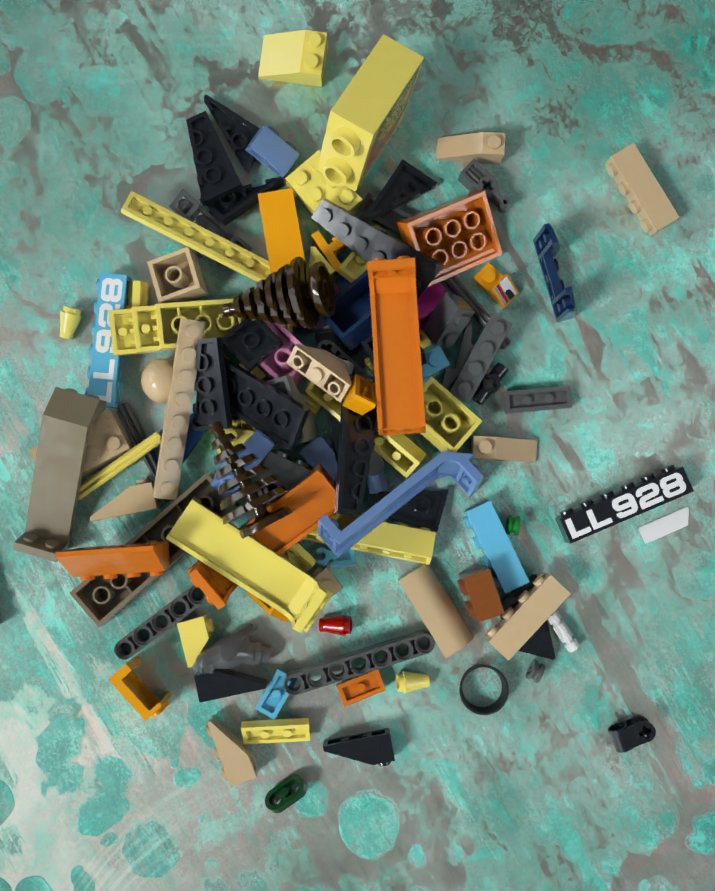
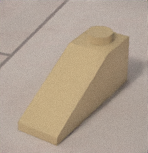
(481, 146)
(503, 449)
(130, 501)

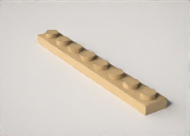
(178, 410)

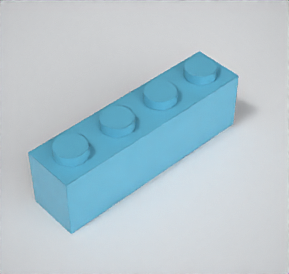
(496, 547)

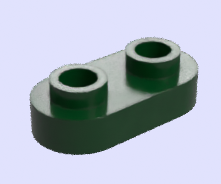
(287, 793)

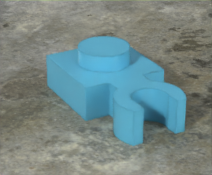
(345, 560)

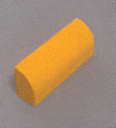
(280, 227)

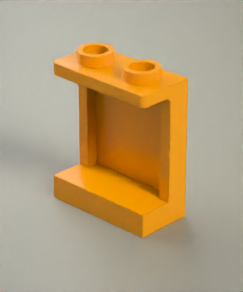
(137, 692)

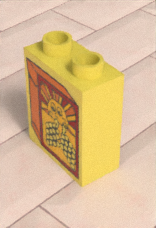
(368, 113)

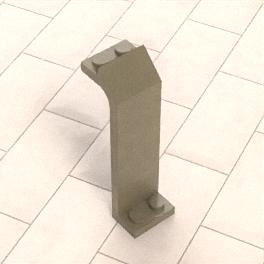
(58, 472)

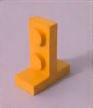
(329, 251)

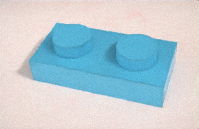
(274, 694)

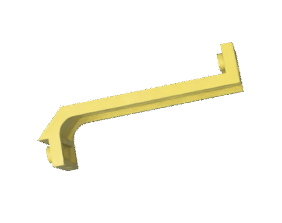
(250, 565)

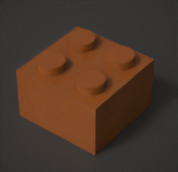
(481, 593)

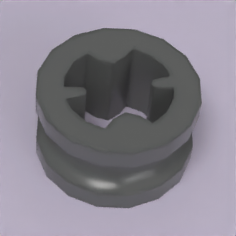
(535, 671)

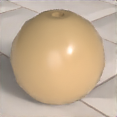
(157, 379)

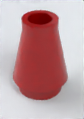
(337, 624)

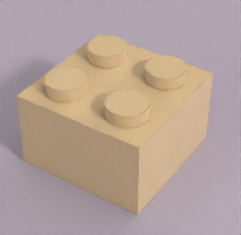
(177, 277)

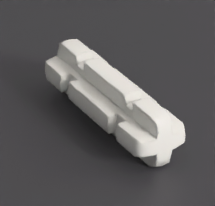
(563, 632)

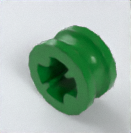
(512, 525)

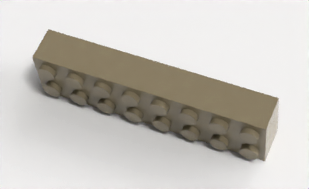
(107, 597)

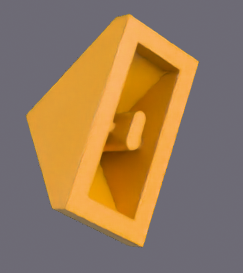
(361, 395)

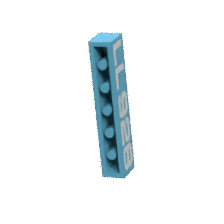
(106, 370)

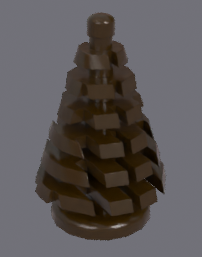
(288, 296)
(243, 479)

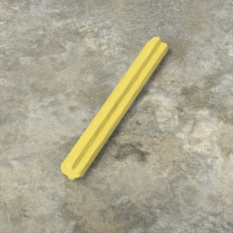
(120, 464)

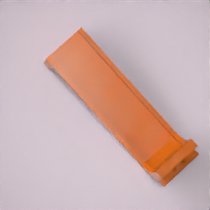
(396, 346)
(308, 503)

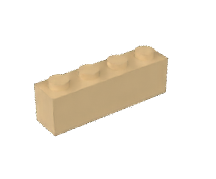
(641, 190)
(527, 615)

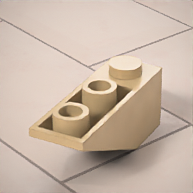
(235, 756)

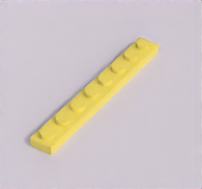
(195, 237)

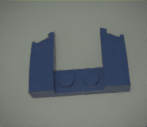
(560, 297)

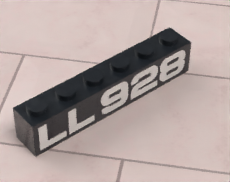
(624, 504)

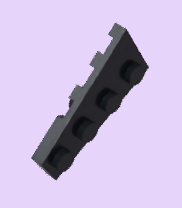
(213, 167)
(211, 387)

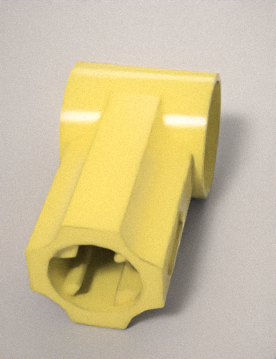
(138, 294)

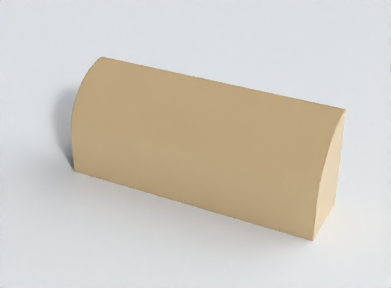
(436, 609)

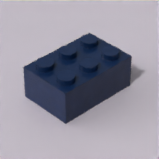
(352, 313)

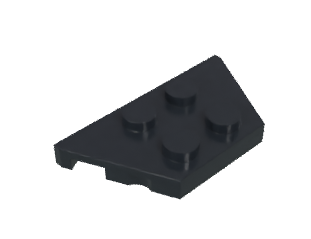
(540, 642)

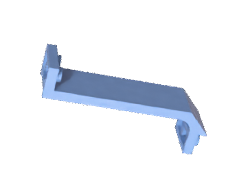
(446, 464)

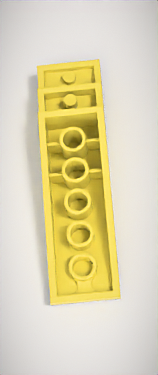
(157, 326)

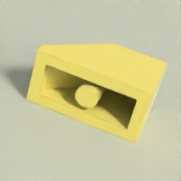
(195, 635)

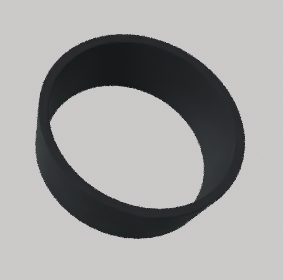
(496, 706)

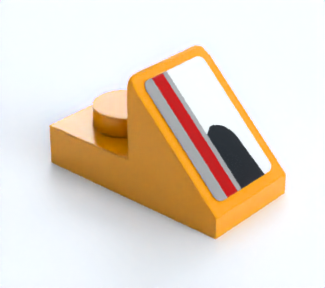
(496, 285)

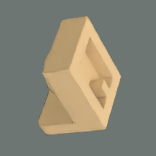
(327, 579)

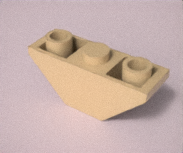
(321, 369)

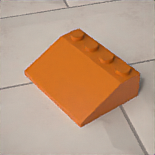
(454, 233)
(115, 560)

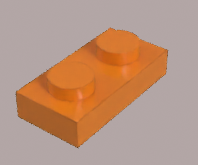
(360, 687)

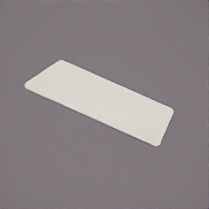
(664, 525)

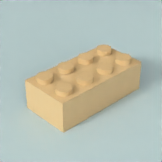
(106, 442)

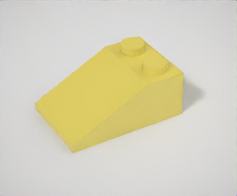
(294, 57)

